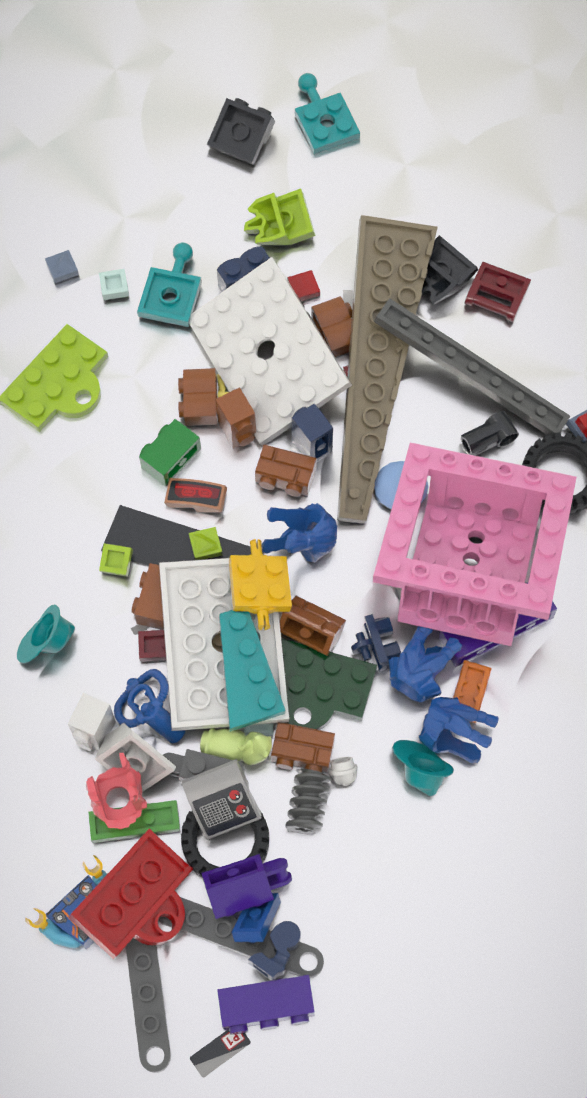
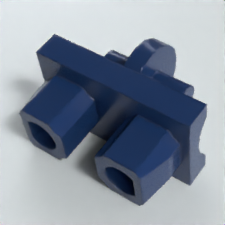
(375, 630)

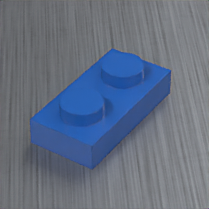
(256, 921)

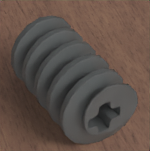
(306, 801)

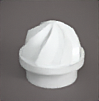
(343, 770)

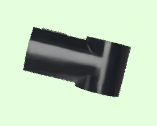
(495, 431)

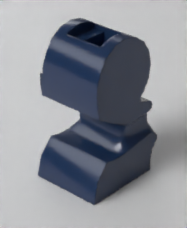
(284, 938)

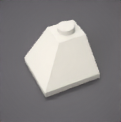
(139, 753)

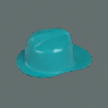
(46, 635)
(422, 766)

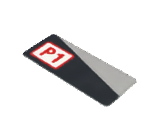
(218, 1052)

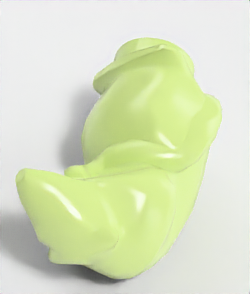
(236, 745)

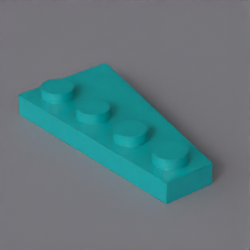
(248, 678)

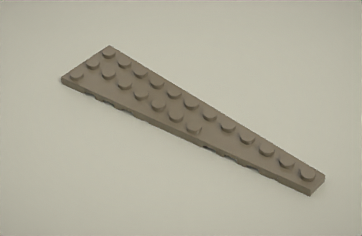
(390, 265)

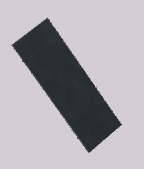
(159, 539)

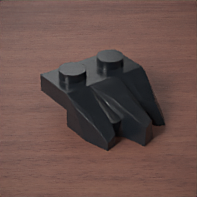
(446, 271)

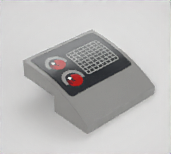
(221, 799)

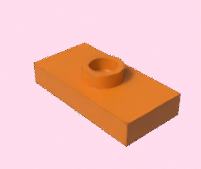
(472, 684)

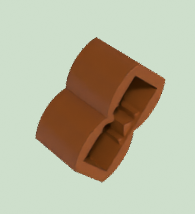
(334, 324)
(199, 397)

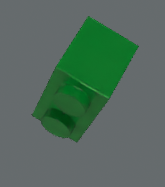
(169, 451)

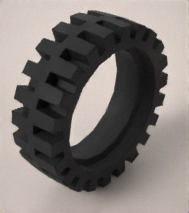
(560, 444)
(198, 863)

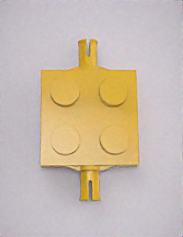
(260, 584)

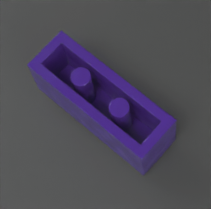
(266, 1004)

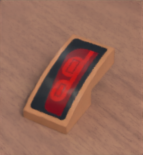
(195, 494)

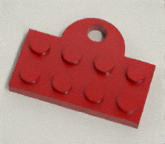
(135, 897)

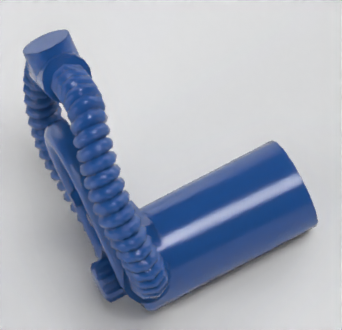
(151, 712)

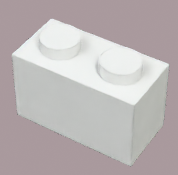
(91, 722)

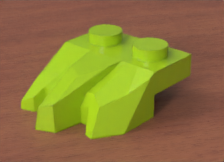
(280, 219)

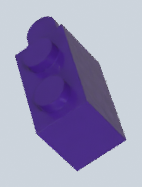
(244, 884)

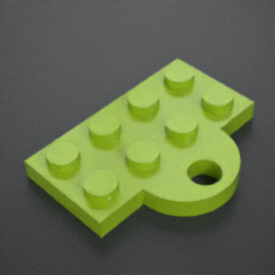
(57, 380)

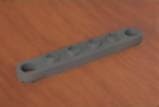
(202, 924)
(148, 1002)

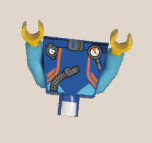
(58, 926)

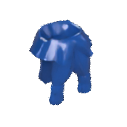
(309, 531)
(416, 670)
(449, 715)

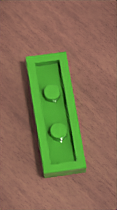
(159, 817)

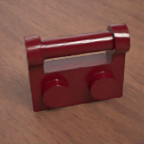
(499, 284)

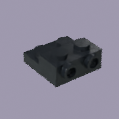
(241, 130)

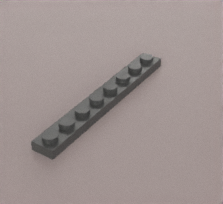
(471, 368)

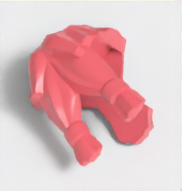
(114, 778)

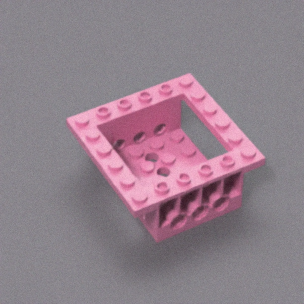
(484, 501)

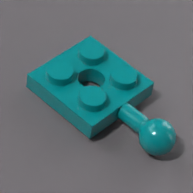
(331, 108)
(163, 281)

